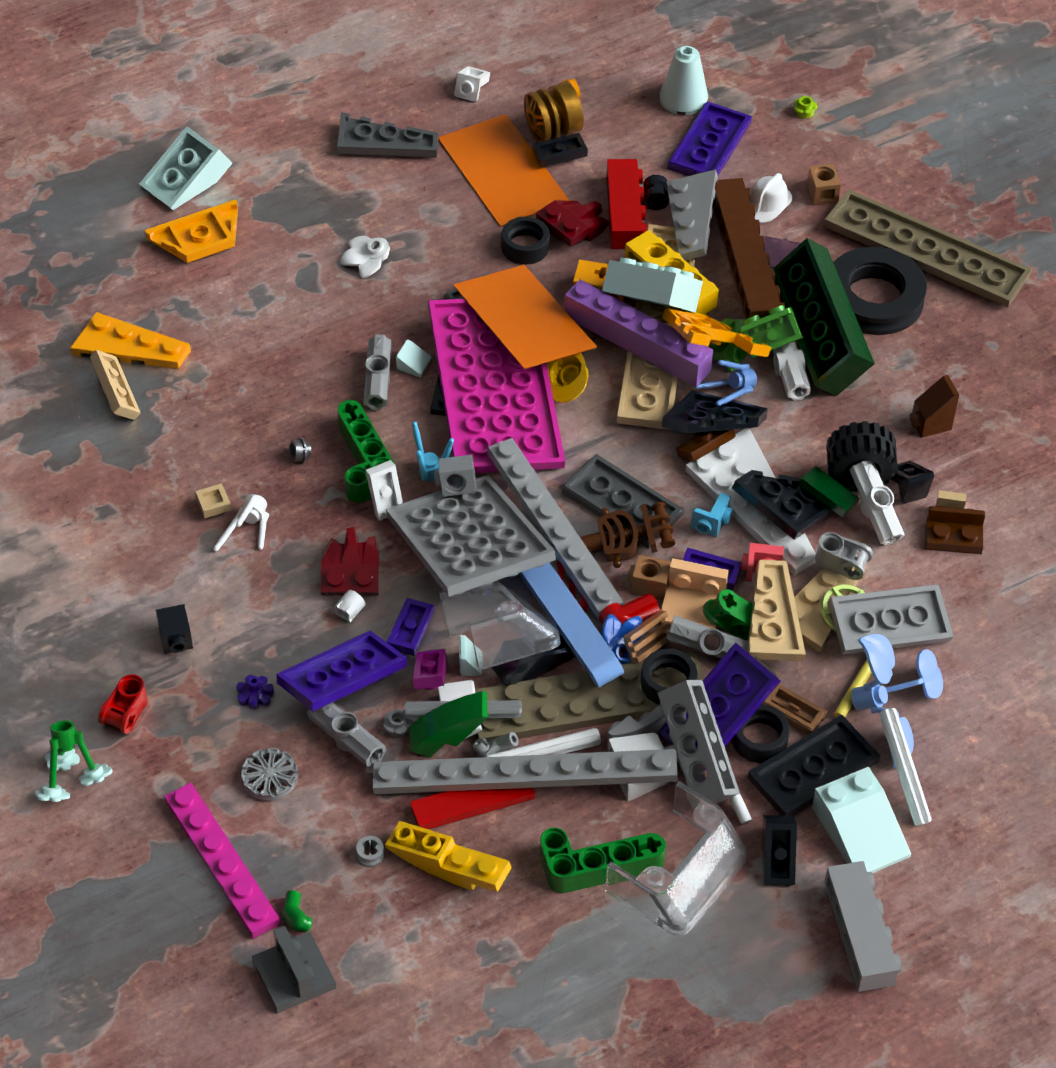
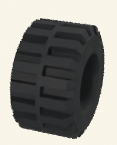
(861, 443)

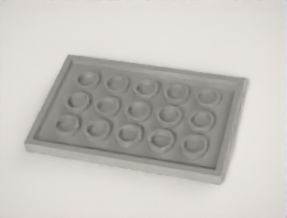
(470, 537)

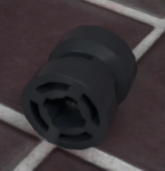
(656, 192)

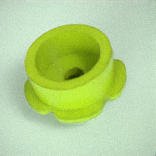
(805, 107)

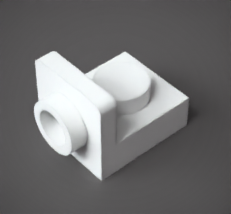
(469, 83)

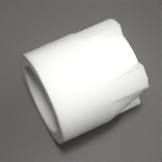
(349, 605)

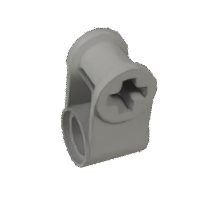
(840, 555)

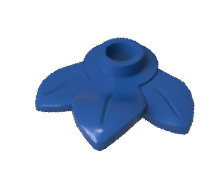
(613, 635)

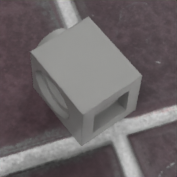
(459, 466)

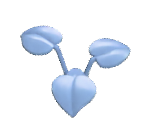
(881, 661)

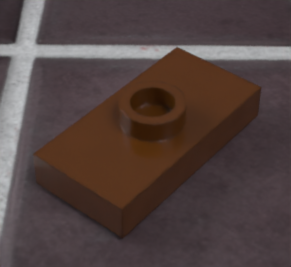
(704, 443)

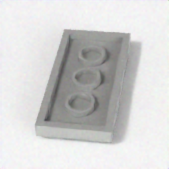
(901, 615)

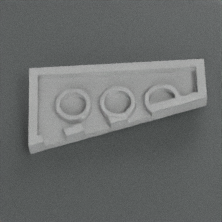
(691, 212)

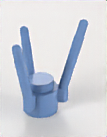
(742, 380)

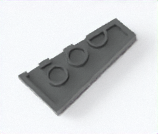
(370, 138)

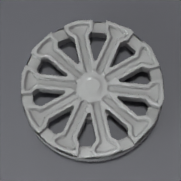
(269, 774)

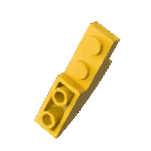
(446, 860)

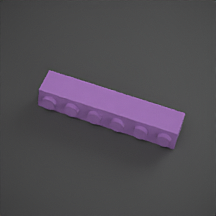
(638, 333)

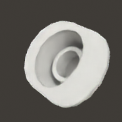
(770, 197)

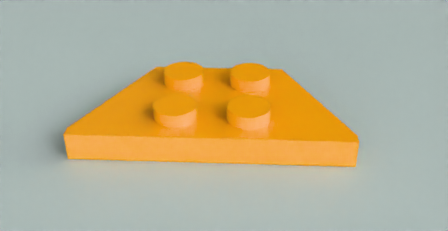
(198, 233)

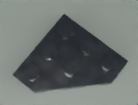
(700, 414)
(782, 502)

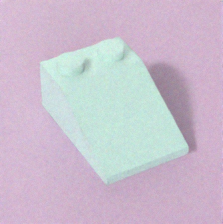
(185, 169)
(861, 820)

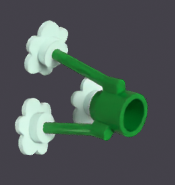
(63, 757)

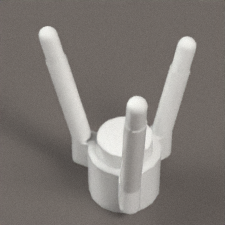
(251, 512)

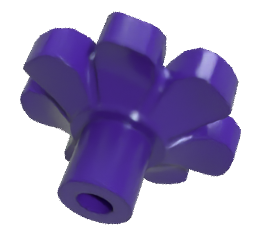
(254, 691)

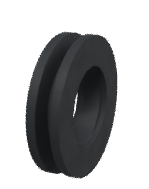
(893, 268)

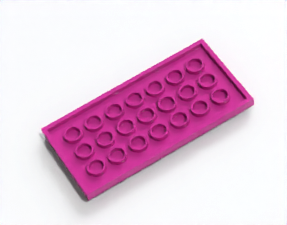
(490, 393)

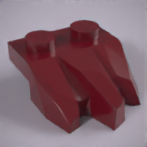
(573, 221)
(350, 566)

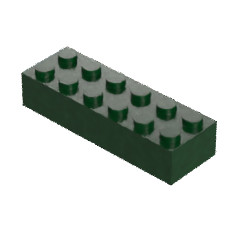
(827, 322)

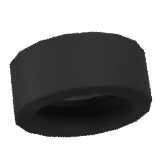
(525, 254)
(663, 659)
(761, 752)

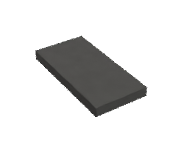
(607, 486)

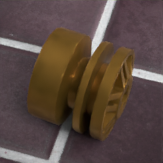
(553, 111)

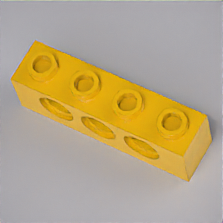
(653, 249)

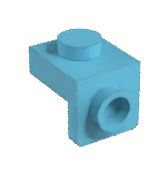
(712, 522)

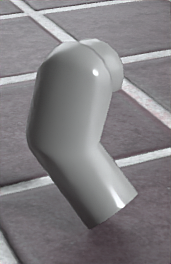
(483, 747)

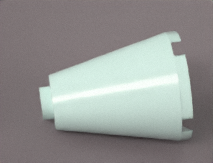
(684, 83)

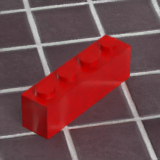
(625, 201)

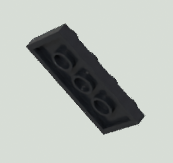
(815, 760)

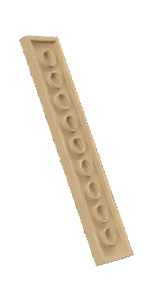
(647, 389)

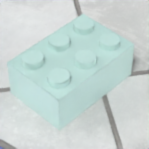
(653, 284)

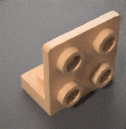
(690, 588)

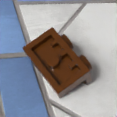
(954, 530)

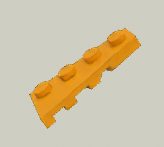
(130, 343)

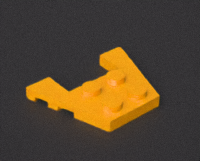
(703, 330)

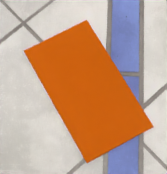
(502, 169)
(524, 316)

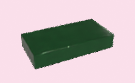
(828, 491)

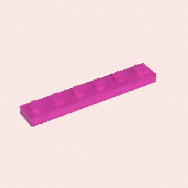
(222, 860)

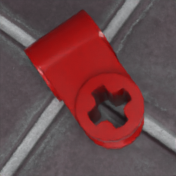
(121, 707)

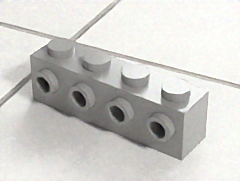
(862, 926)

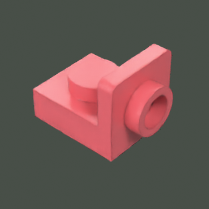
(760, 552)

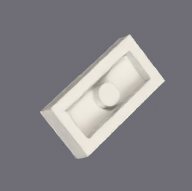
(384, 488)

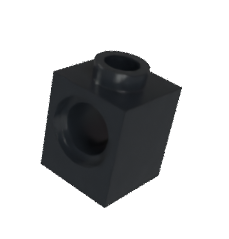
(174, 629)

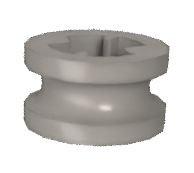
(370, 842)

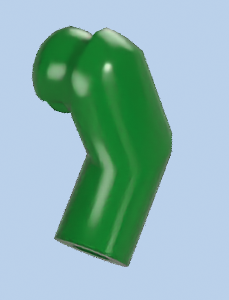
(292, 915)

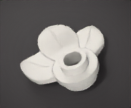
(366, 254)

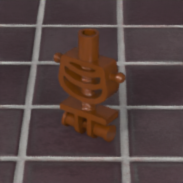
(653, 526)

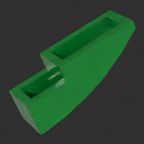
(448, 724)

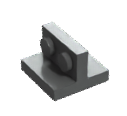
(293, 970)

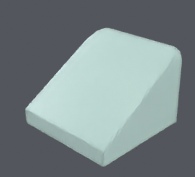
(412, 359)
(467, 658)

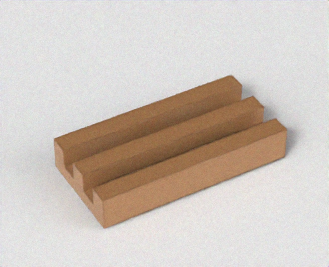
(655, 643)
(796, 717)

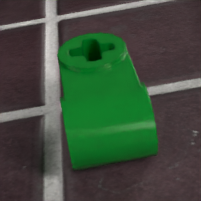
(733, 613)

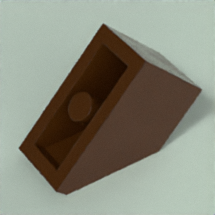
(935, 408)

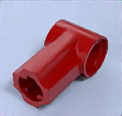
(643, 606)

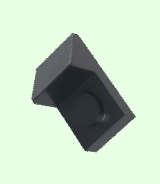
(913, 481)

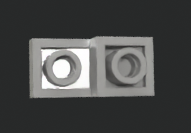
(648, 723)

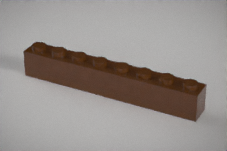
(745, 248)

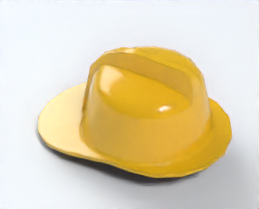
(567, 377)

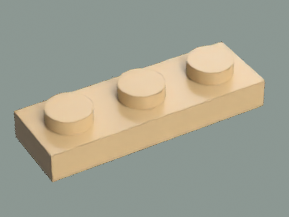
(115, 385)

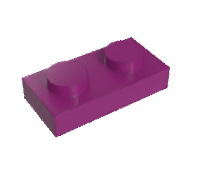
(430, 669)

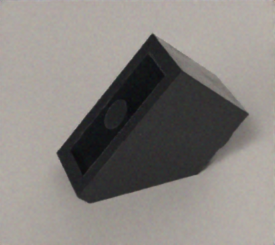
(779, 849)

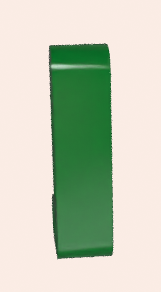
(364, 445)
(648, 848)

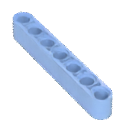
(573, 624)

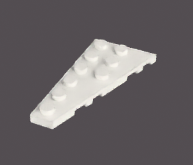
(717, 474)

